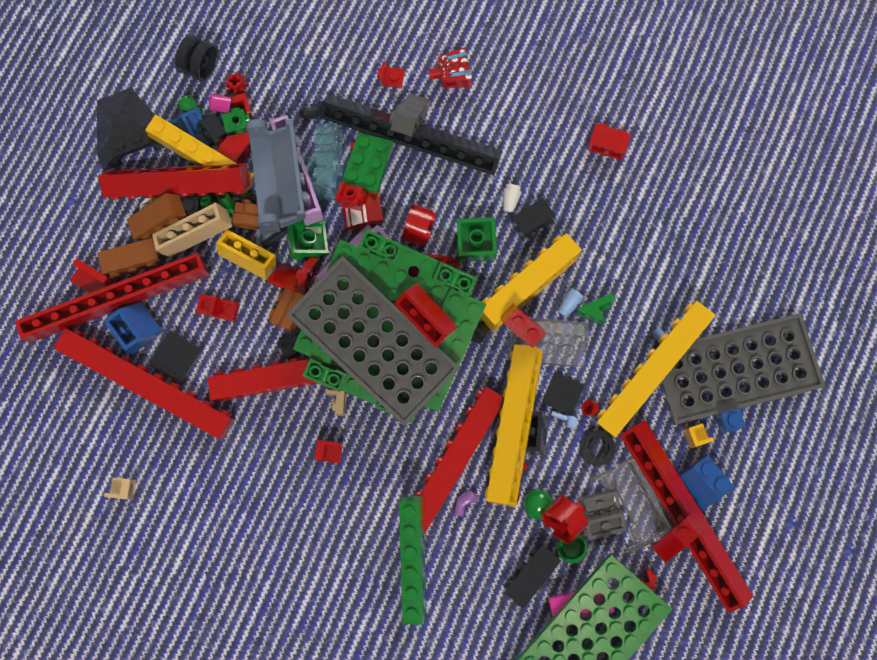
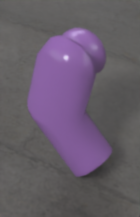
(463, 500)

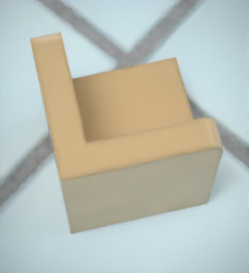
(122, 489)

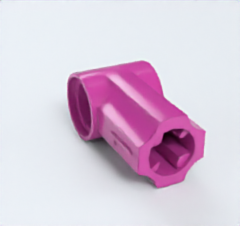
(219, 103)

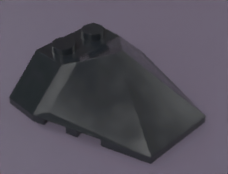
(122, 127)

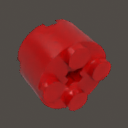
(417, 225)
(565, 519)

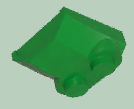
(307, 240)

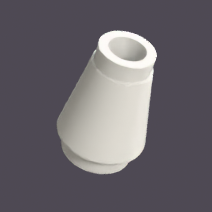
(510, 197)

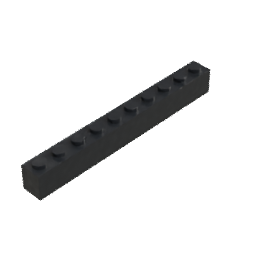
(424, 139)

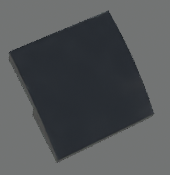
(176, 357)

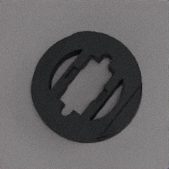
(606, 438)

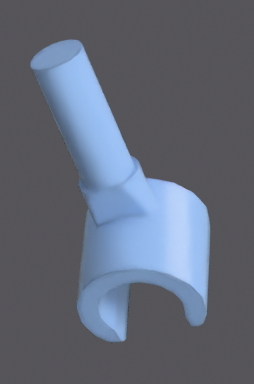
(571, 420)

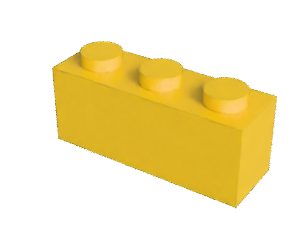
(246, 254)

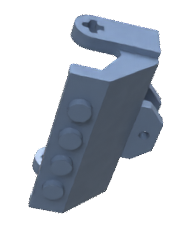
(276, 175)

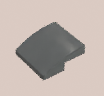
(603, 514)

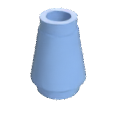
(570, 302)

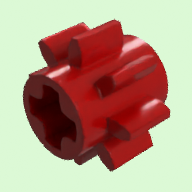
(236, 84)

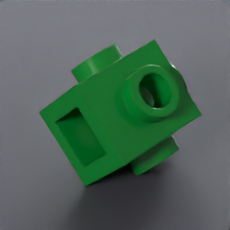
(230, 121)

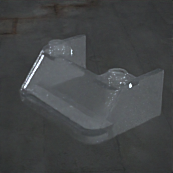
(640, 501)

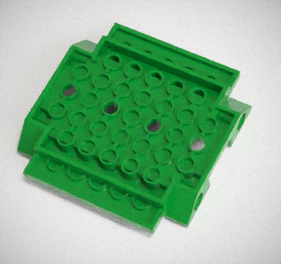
(386, 267)

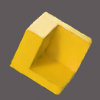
(696, 436)

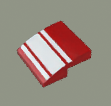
(370, 213)

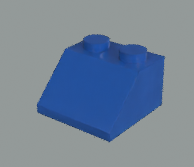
(706, 482)

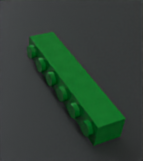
(412, 560)

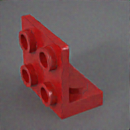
(295, 278)

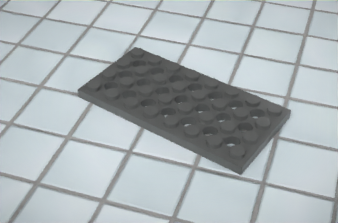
(373, 355)
(755, 395)

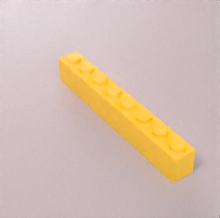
(656, 368)
(514, 425)

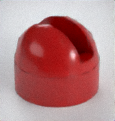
(589, 403)

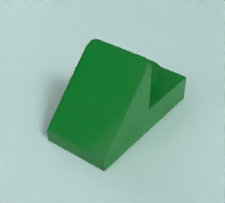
(592, 310)

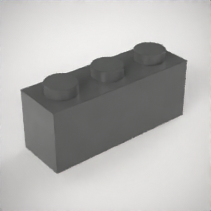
(409, 114)

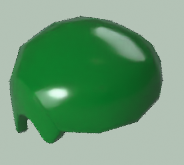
(536, 502)
(572, 552)

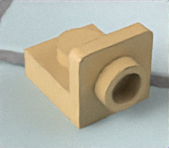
(339, 403)

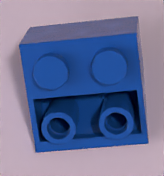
(133, 327)

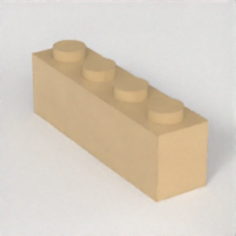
(192, 230)

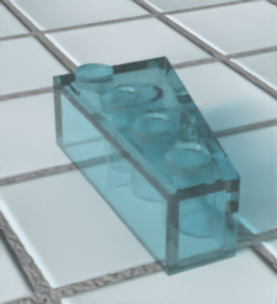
(327, 161)

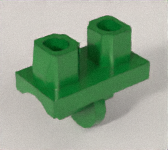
(223, 200)

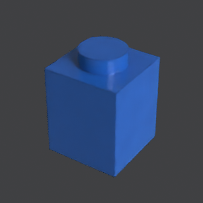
(730, 421)

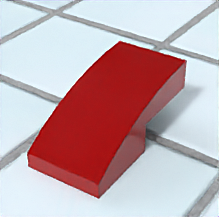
(217, 308)

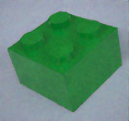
(476, 239)

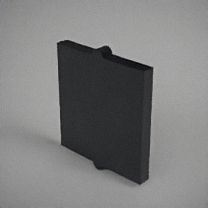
(563, 393)

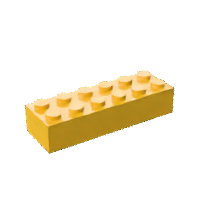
(531, 280)

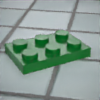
(368, 162)

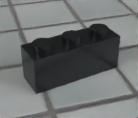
(531, 575)

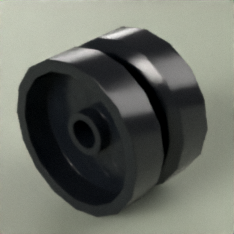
(196, 57)

